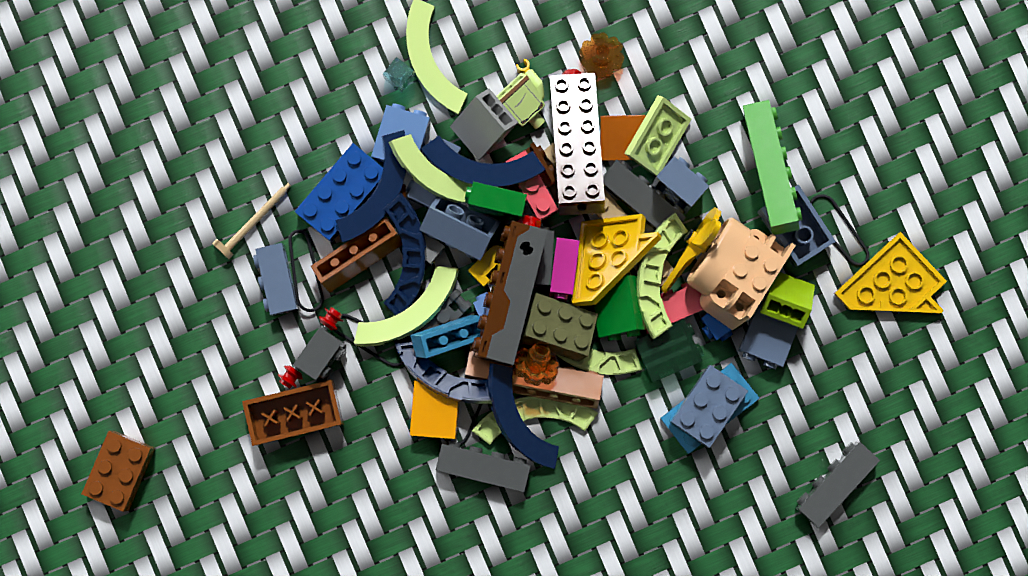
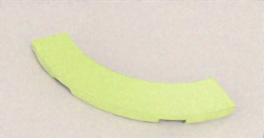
(423, 62)
(425, 173)
(650, 277)
(412, 318)
(608, 362)
(535, 407)

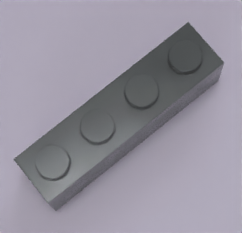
(638, 196)
(483, 467)
(837, 483)

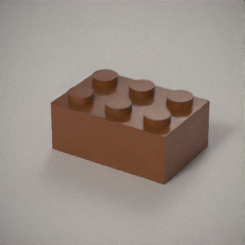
(118, 471)

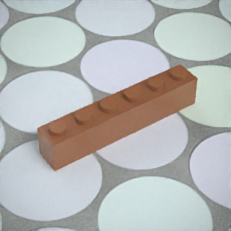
(569, 386)

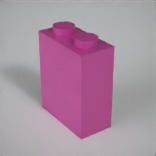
(564, 269)

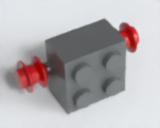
(318, 354)

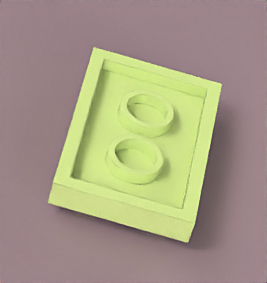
(658, 135)

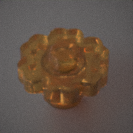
(601, 55)
(536, 365)

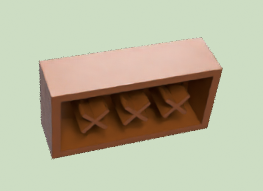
(293, 412)

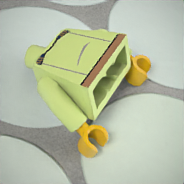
(524, 97)

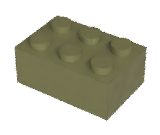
(559, 326)

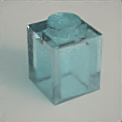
(399, 74)

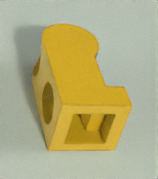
(485, 266)

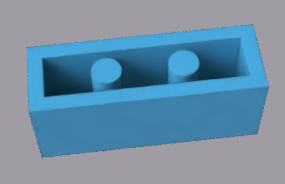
(446, 336)

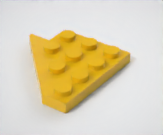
(607, 254)
(893, 281)

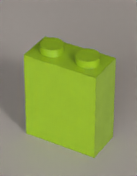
(789, 300)

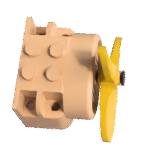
(733, 267)

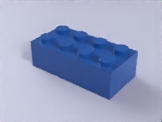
(340, 191)

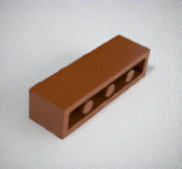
(357, 255)

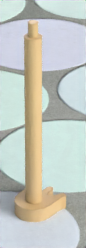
(225, 249)

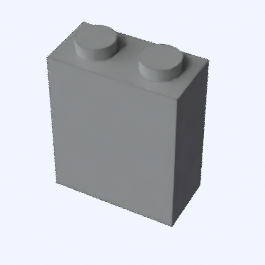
(483, 124)

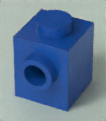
(714, 328)

